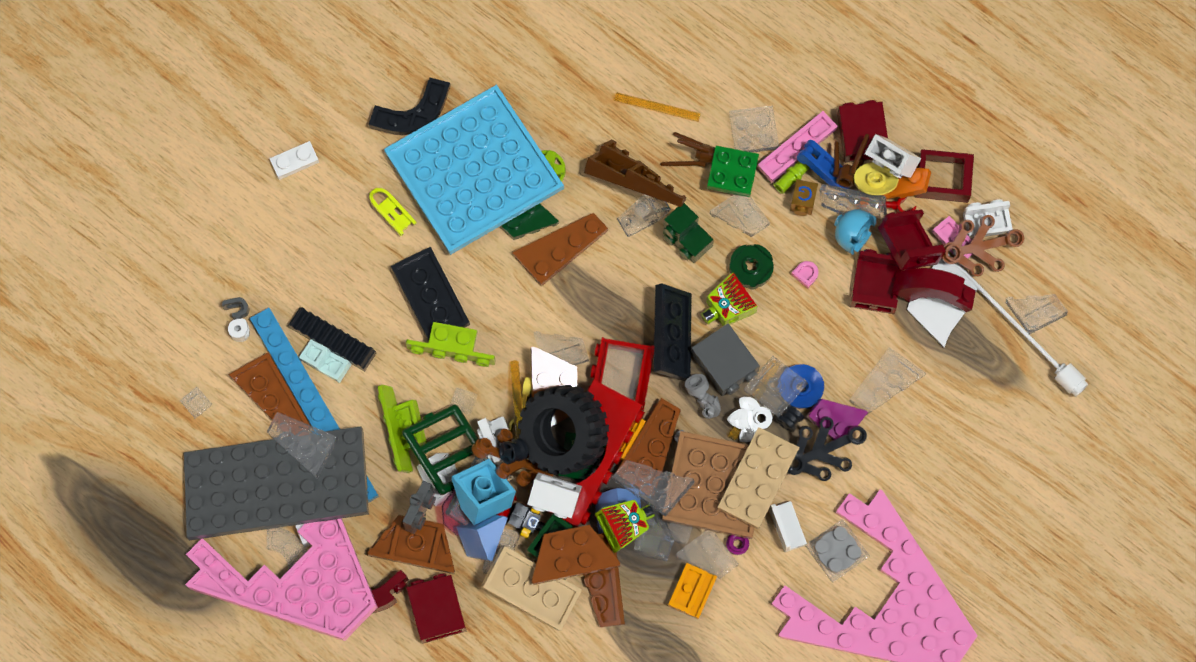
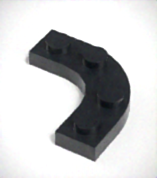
(411, 120)

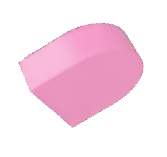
(806, 273)

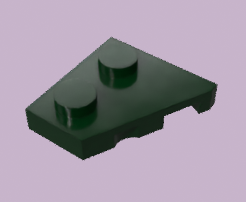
(529, 222)

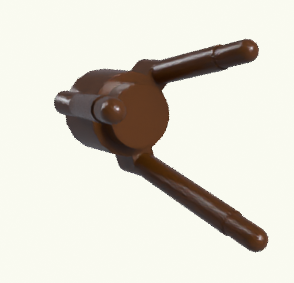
(703, 153)
(845, 174)

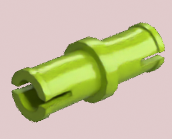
(790, 177)

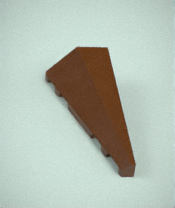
(618, 168)

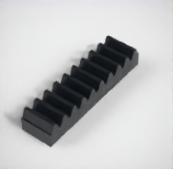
(334, 339)

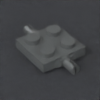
(420, 502)

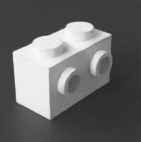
(892, 156)
(554, 495)

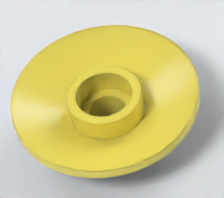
(875, 179)

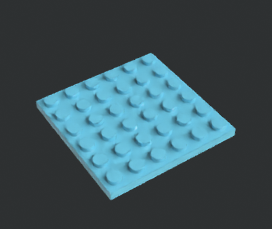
(474, 169)

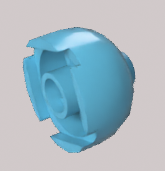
(853, 229)

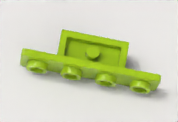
(451, 342)
(397, 419)

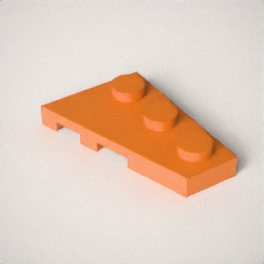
(911, 186)

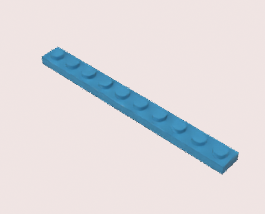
(297, 377)

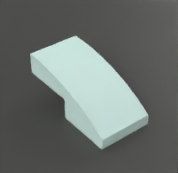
(325, 361)

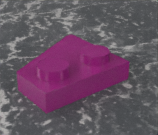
(842, 416)

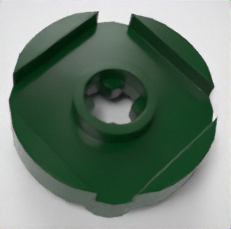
(752, 253)

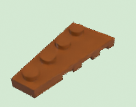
(555, 251)
(267, 388)
(655, 437)
(606, 593)

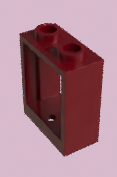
(948, 194)

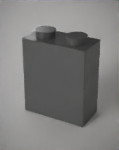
(725, 360)

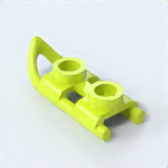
(387, 207)

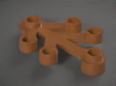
(978, 246)
(484, 447)

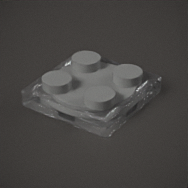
(837, 550)

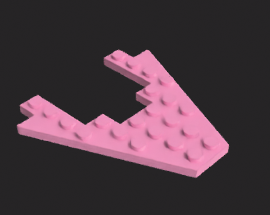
(319, 592)
(917, 620)

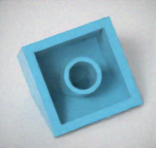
(482, 492)

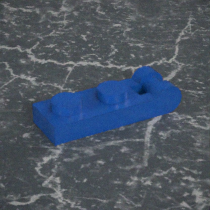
(823, 163)

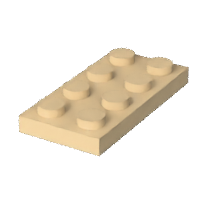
(758, 478)
(512, 581)

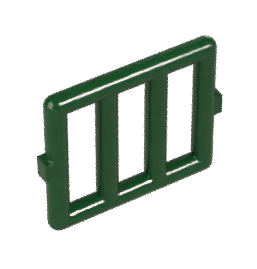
(420, 451)

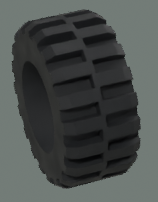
(588, 423)

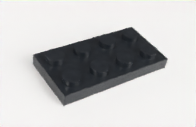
(429, 291)
(672, 332)

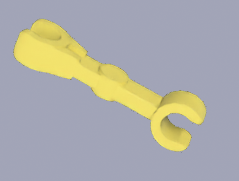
(527, 389)

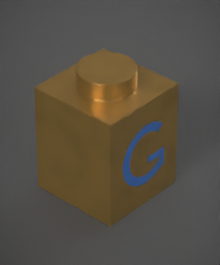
(803, 197)

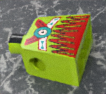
(729, 302)
(624, 522)

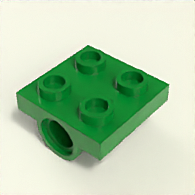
(732, 171)

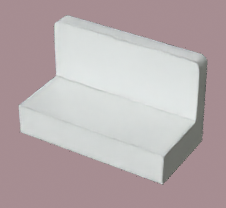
(787, 526)

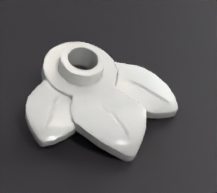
(747, 418)

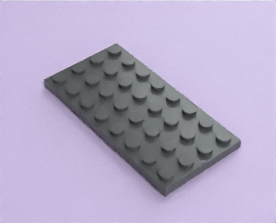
(267, 488)

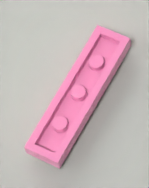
(786, 154)

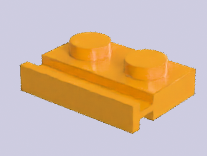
(692, 591)

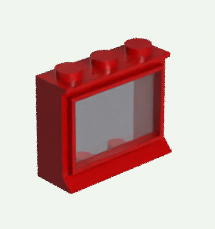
(624, 368)

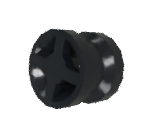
(790, 418)
(513, 451)

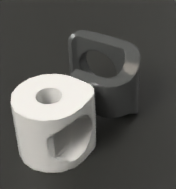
(239, 327)

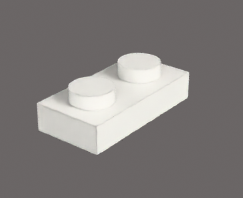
(294, 160)

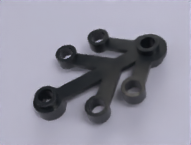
(821, 450)

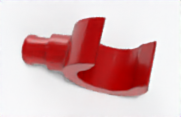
(895, 205)

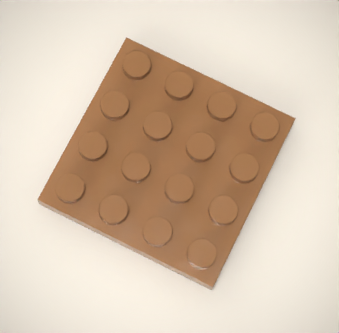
(712, 467)

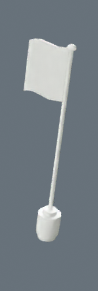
(941, 317)

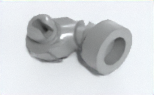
(697, 386)

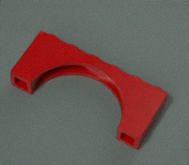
(621, 417)

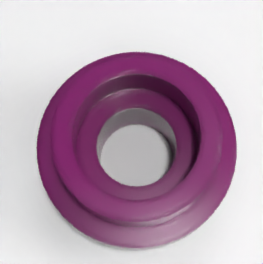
(737, 551)

